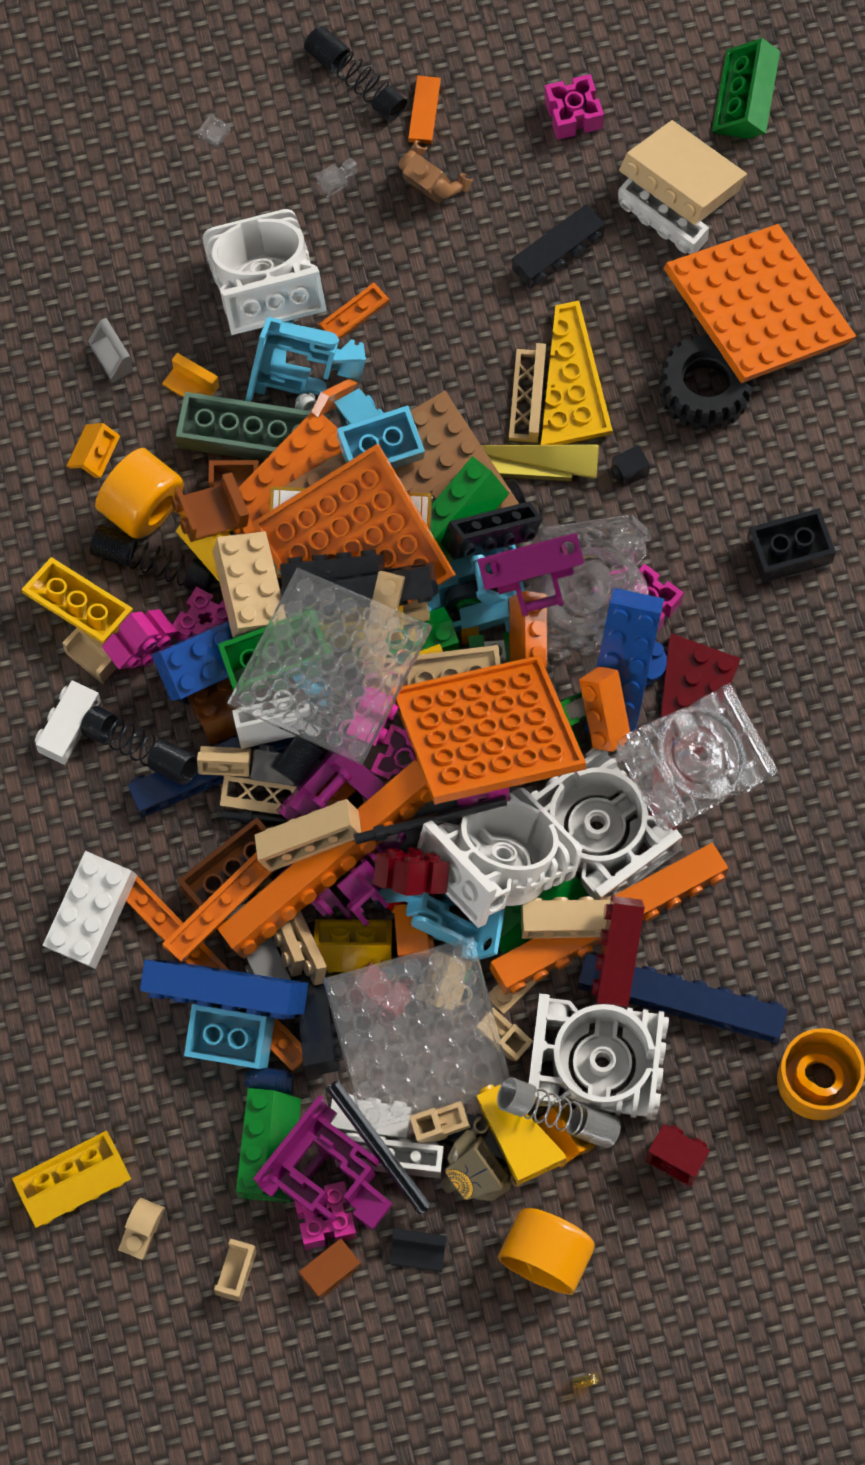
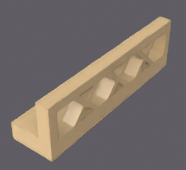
(536, 390)
(255, 805)

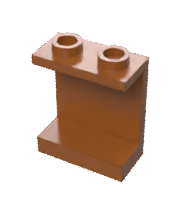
(211, 509)

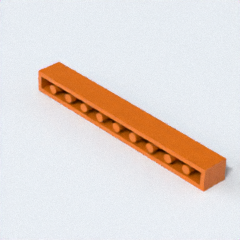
(311, 876)
(657, 892)

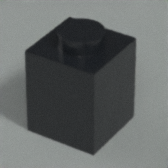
(630, 466)

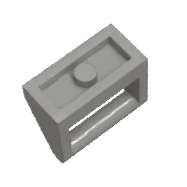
(110, 351)

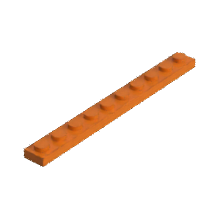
(229, 897)
(165, 923)

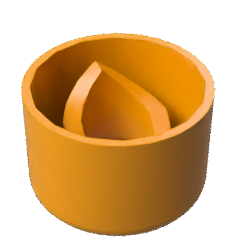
(138, 493)
(839, 1055)
(547, 1250)

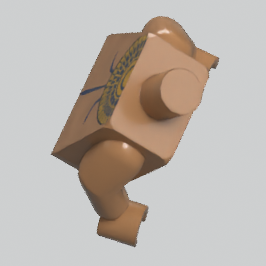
(428, 177)

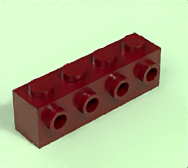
(619, 951)

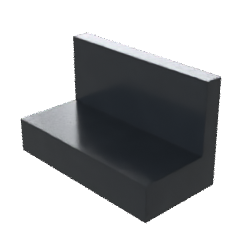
(418, 1249)

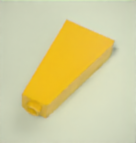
(521, 1141)

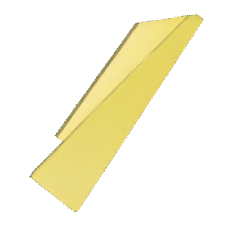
(544, 461)

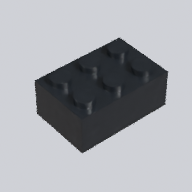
(791, 545)

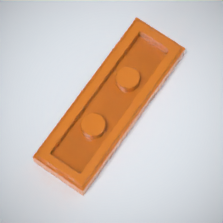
(424, 109)
(355, 311)
(327, 398)

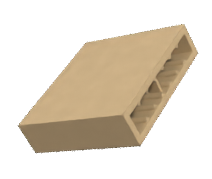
(683, 172)

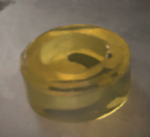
(586, 1380)

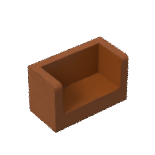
(240, 469)
(330, 1269)

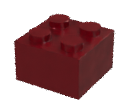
(677, 1154)

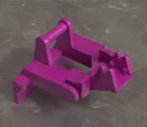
(529, 562)
(304, 801)
(356, 887)
(329, 1142)

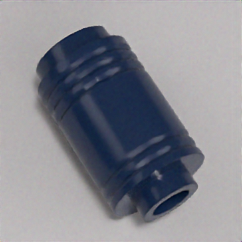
(269, 1079)

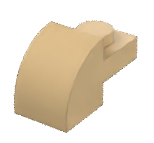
(512, 1038)
(439, 1123)
(140, 1228)

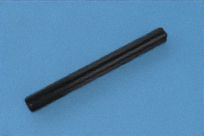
(378, 1147)

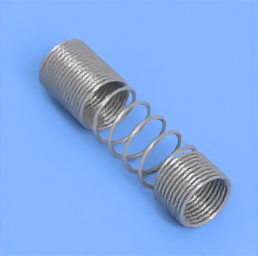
(583, 1123)

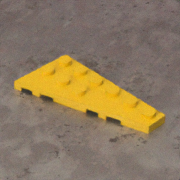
(574, 393)

